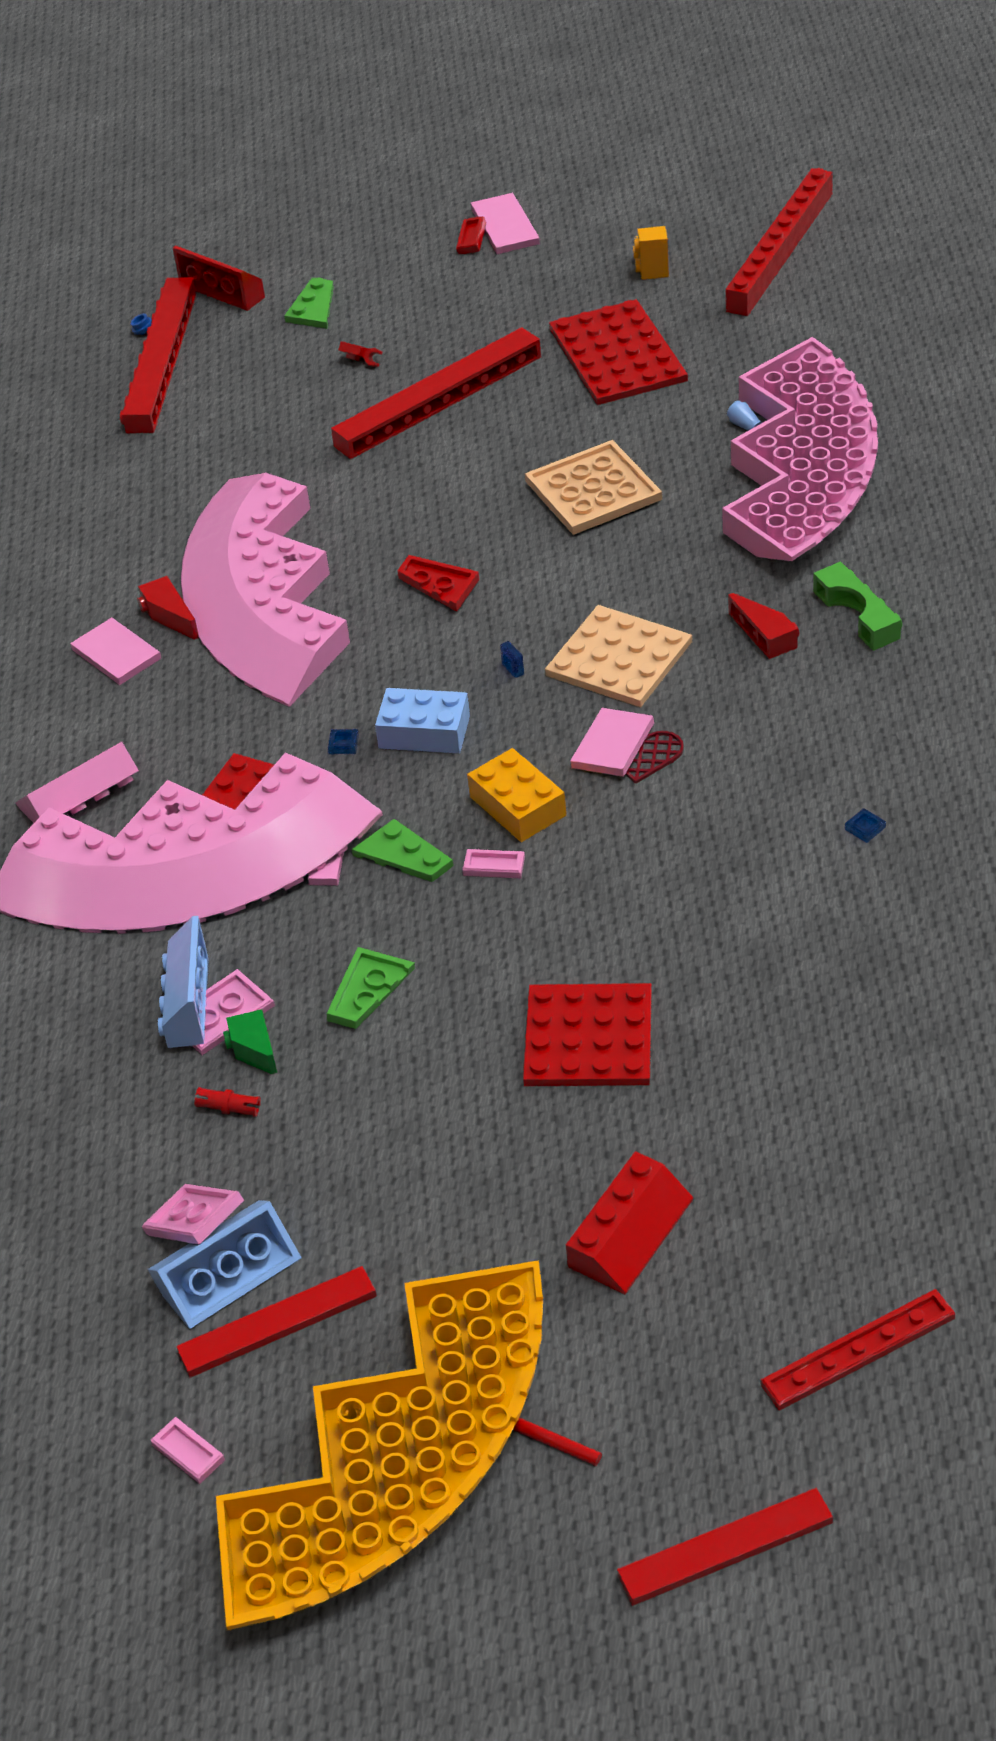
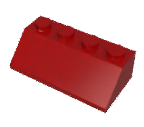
(219, 279)
(628, 1223)

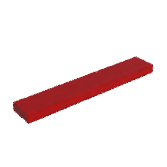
(276, 1321)
(857, 1349)
(724, 1546)

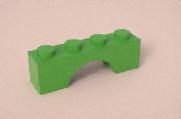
(840, 587)

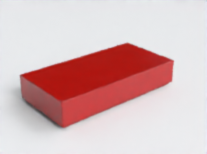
(471, 235)

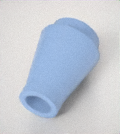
(742, 415)

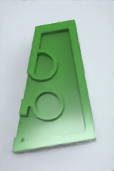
(312, 304)
(405, 850)
(366, 985)

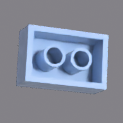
(422, 720)

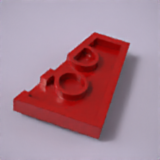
(439, 580)

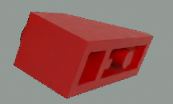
(167, 606)
(764, 625)

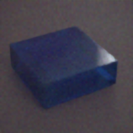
(512, 659)
(343, 741)
(865, 825)

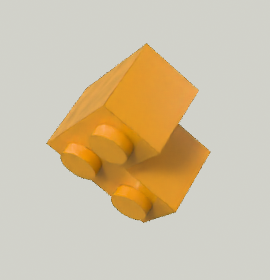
(651, 253)

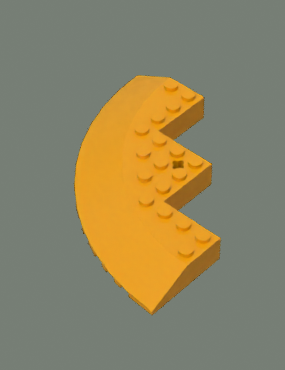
(391, 1449)

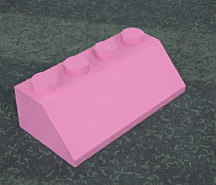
(81, 784)

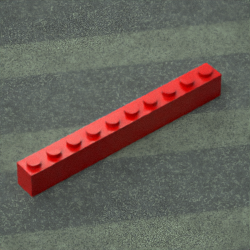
(779, 242)
(158, 356)
(435, 393)

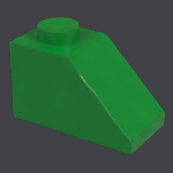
(250, 1040)

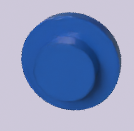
(140, 324)

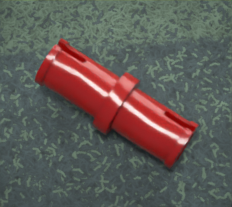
(227, 1101)

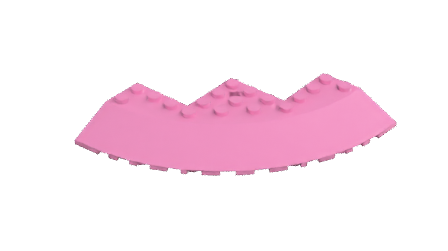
(806, 456)
(250, 586)
(183, 854)

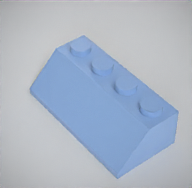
(184, 987)
(226, 1264)

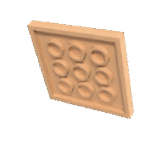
(593, 487)
(619, 655)

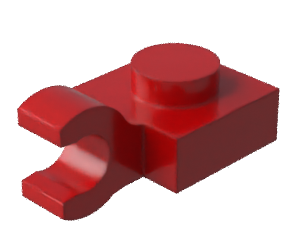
(354, 352)

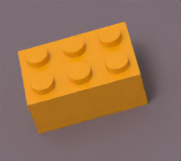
(517, 794)

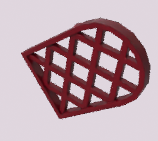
(662, 763)

